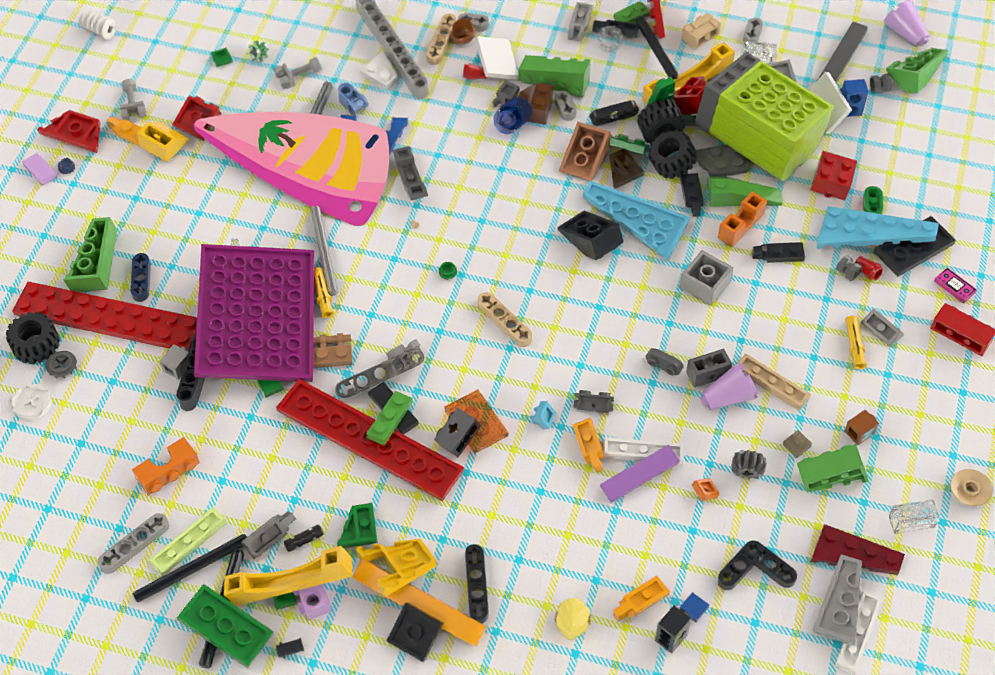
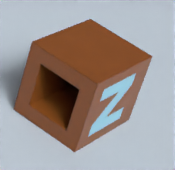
(861, 427)

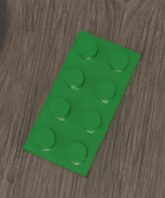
(225, 625)

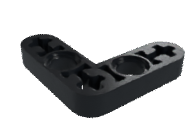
(753, 559)

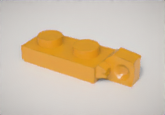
(124, 129)
(589, 443)
(641, 598)

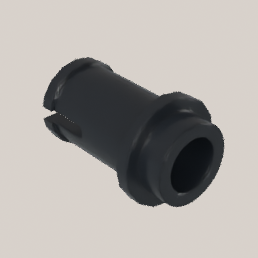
(289, 648)

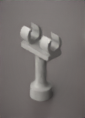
(287, 82)
(129, 87)

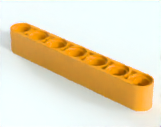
(454, 620)

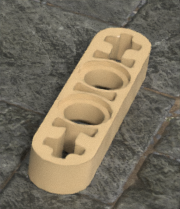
(439, 38)
(507, 317)

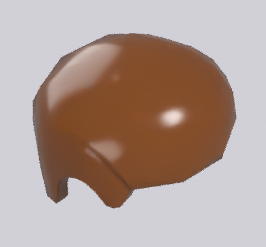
(462, 31)

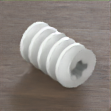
(97, 23)

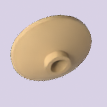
(972, 480)

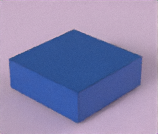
(694, 607)

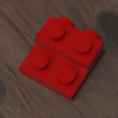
(193, 110)

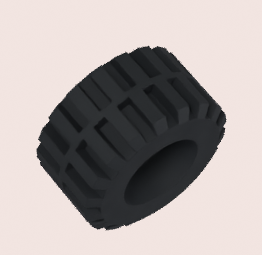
(659, 118)
(667, 144)
(26, 327)

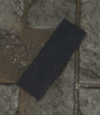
(381, 395)

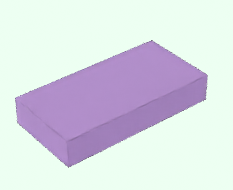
(39, 169)

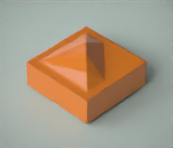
(705, 489)

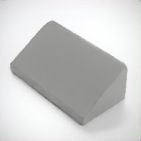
(882, 327)

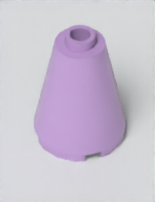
(908, 23)
(729, 389)

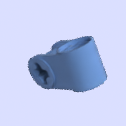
(351, 98)

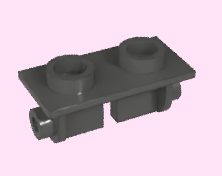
(586, 399)

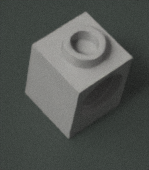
(174, 361)

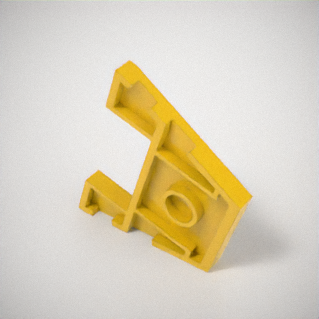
(406, 558)

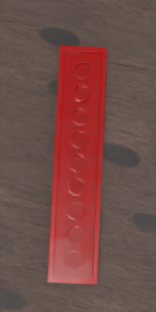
(108, 316)
(349, 429)

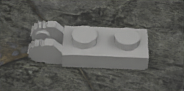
(580, 19)

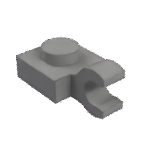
(397, 364)

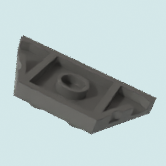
(722, 161)

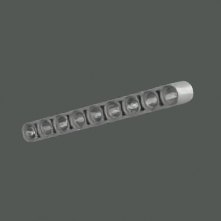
(393, 48)

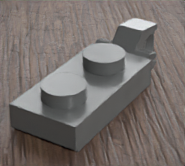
(268, 534)

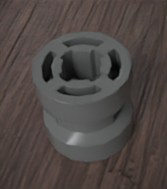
(880, 83)
(849, 268)

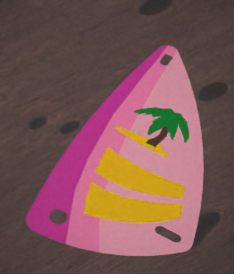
(310, 151)

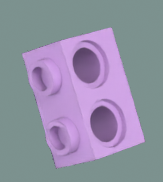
(310, 594)

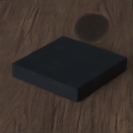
(415, 631)

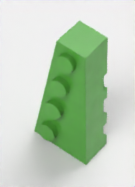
(564, 75)
(94, 257)

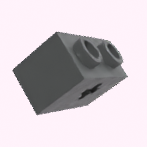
(708, 367)

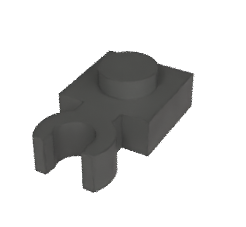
(505, 92)

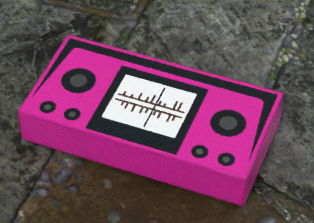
(955, 285)

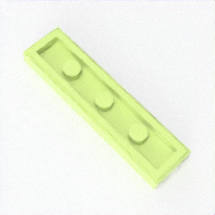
(187, 541)

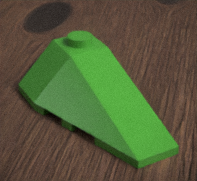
(916, 71)

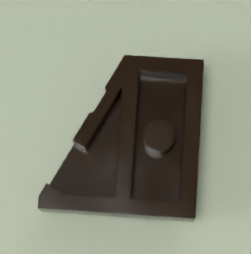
(624, 168)

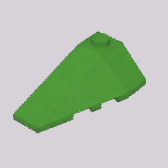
(732, 191)

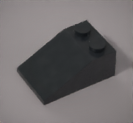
(592, 234)

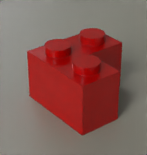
(690, 95)

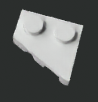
(380, 72)

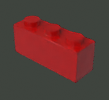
(963, 329)

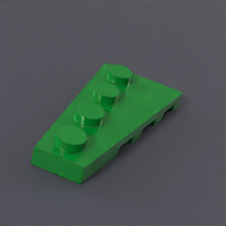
(663, 90)

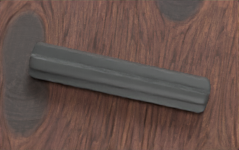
(322, 98)

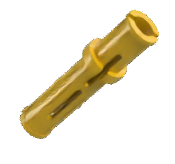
(320, 287)
(855, 342)

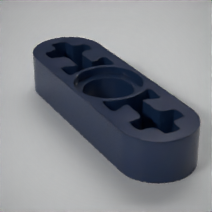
(144, 283)

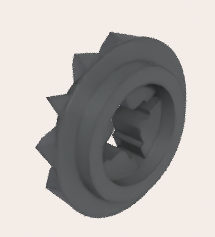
(62, 357)

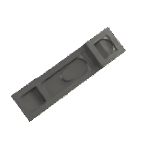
(409, 174)

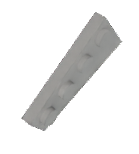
(841, 603)

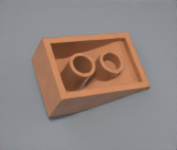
(586, 151)

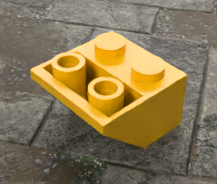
(161, 140)

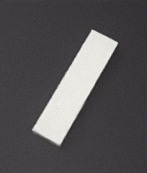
(637, 449)
(850, 655)

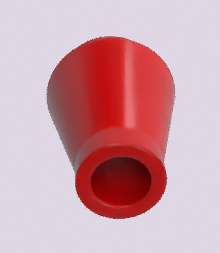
(473, 71)
(870, 268)

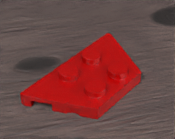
(75, 130)

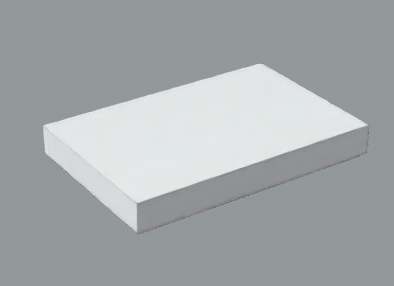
(497, 58)
(829, 91)

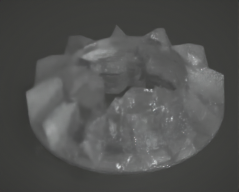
(616, 43)

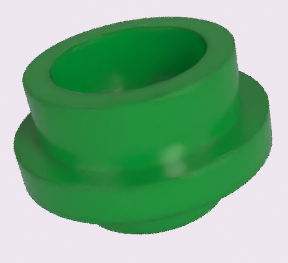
(447, 270)

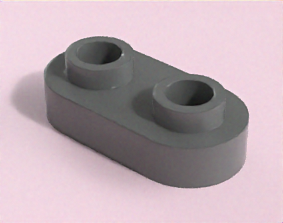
(664, 361)

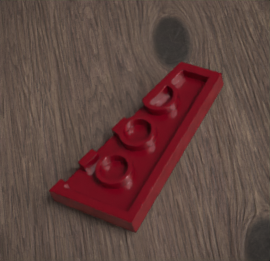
(874, 556)

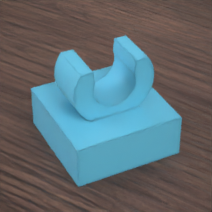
(544, 415)

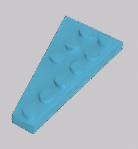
(648, 222)
(866, 228)

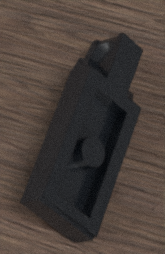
(628, 29)
(692, 192)
(779, 252)

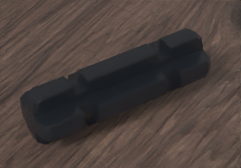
(303, 538)

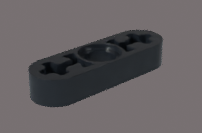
(603, 115)

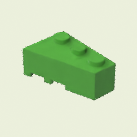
(832, 468)

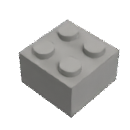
(706, 277)

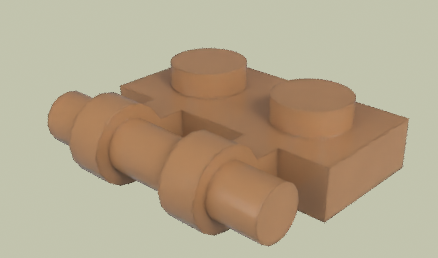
(333, 355)

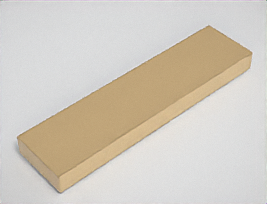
(774, 382)

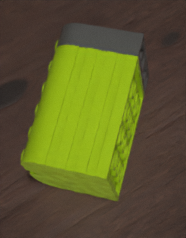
(763, 115)

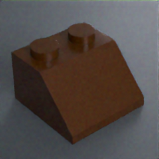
(540, 98)

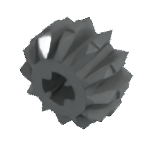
(749, 464)

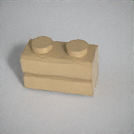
(701, 30)

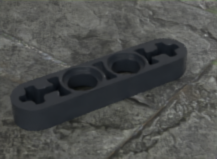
(476, 583)

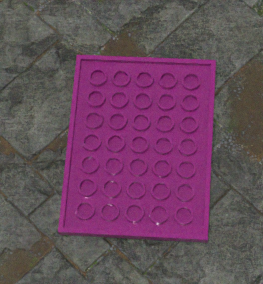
(255, 313)

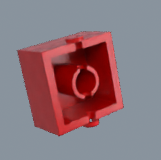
(833, 175)

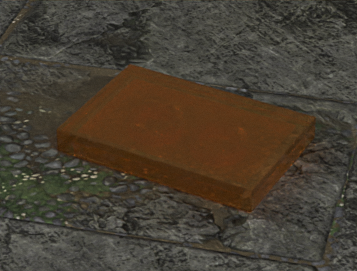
(491, 427)

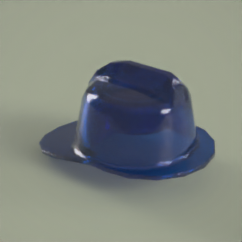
(512, 115)

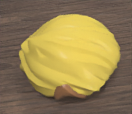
(572, 617)

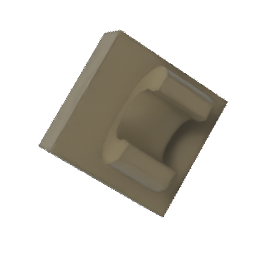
(797, 443)

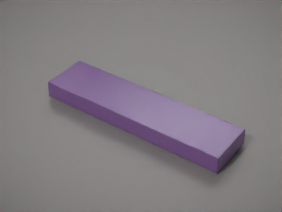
(639, 473)

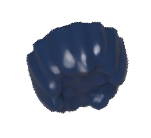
(66, 166)

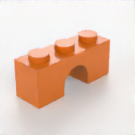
(735, 227)
(154, 477)

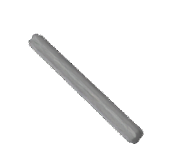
(324, 250)

